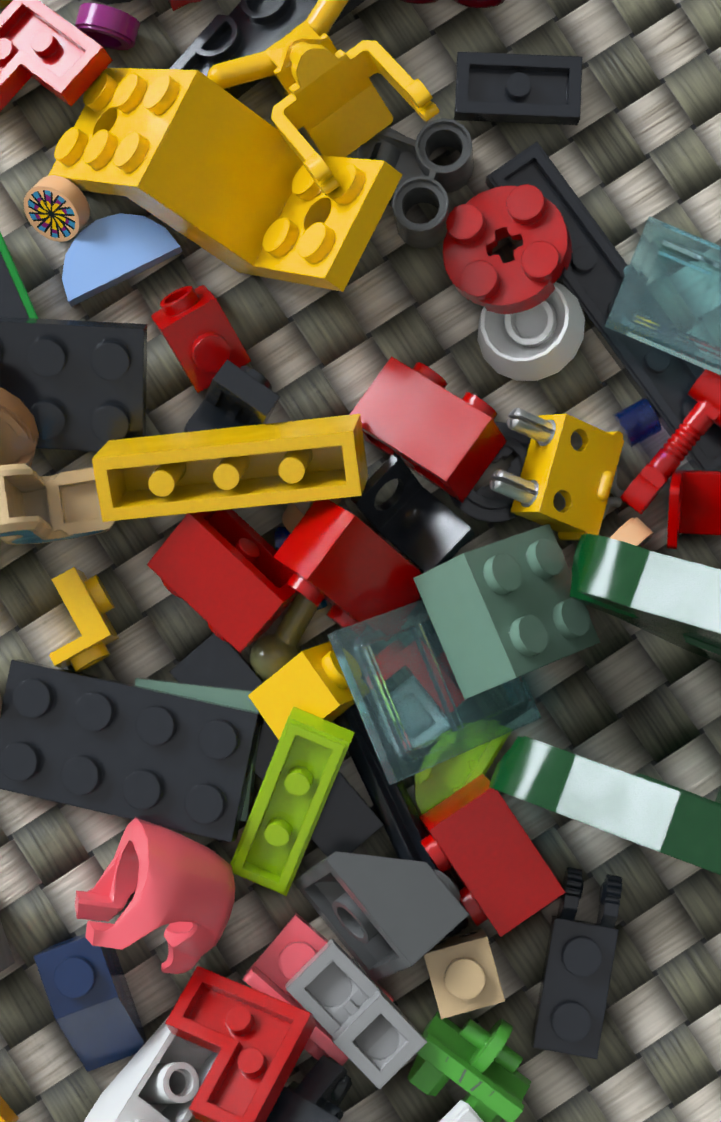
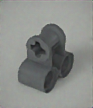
(421, 178)

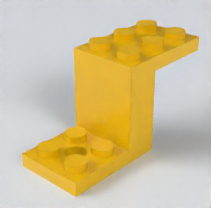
(222, 176)

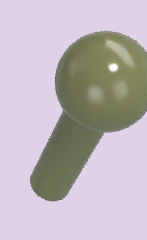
(277, 649)

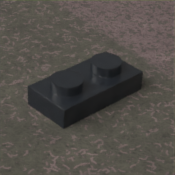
(518, 88)

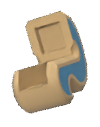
(48, 507)

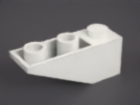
(156, 1082)

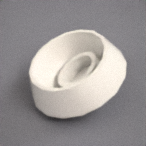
(533, 341)

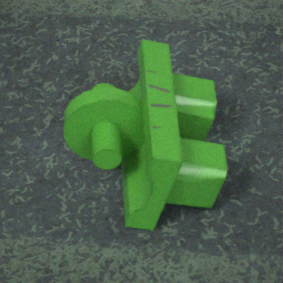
(476, 1063)

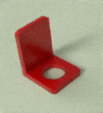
(694, 504)

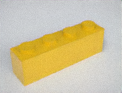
(231, 468)

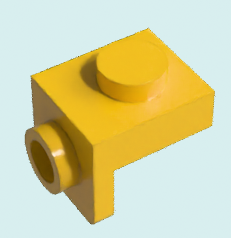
(87, 605)

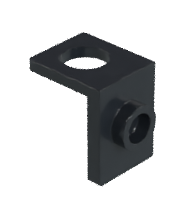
(412, 517)

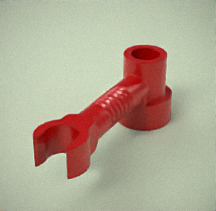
(666, 461)

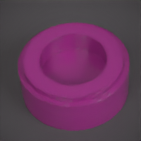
(108, 25)

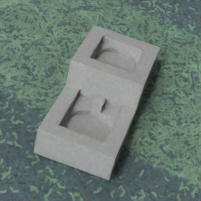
(356, 1013)

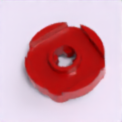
(537, 264)

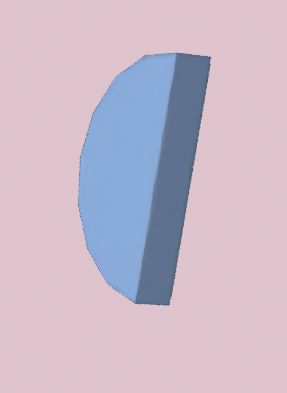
(113, 252)

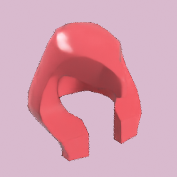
(172, 884)

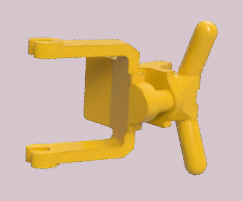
(326, 90)

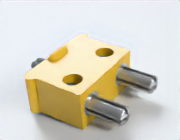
(564, 473)

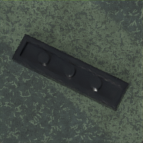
(346, 815)

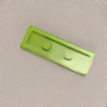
(290, 800)

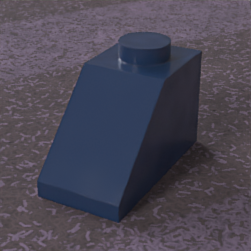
(91, 1001)

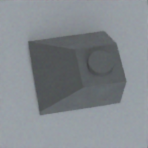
(383, 907)

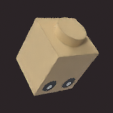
(463, 974)

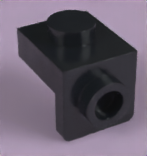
(234, 400)

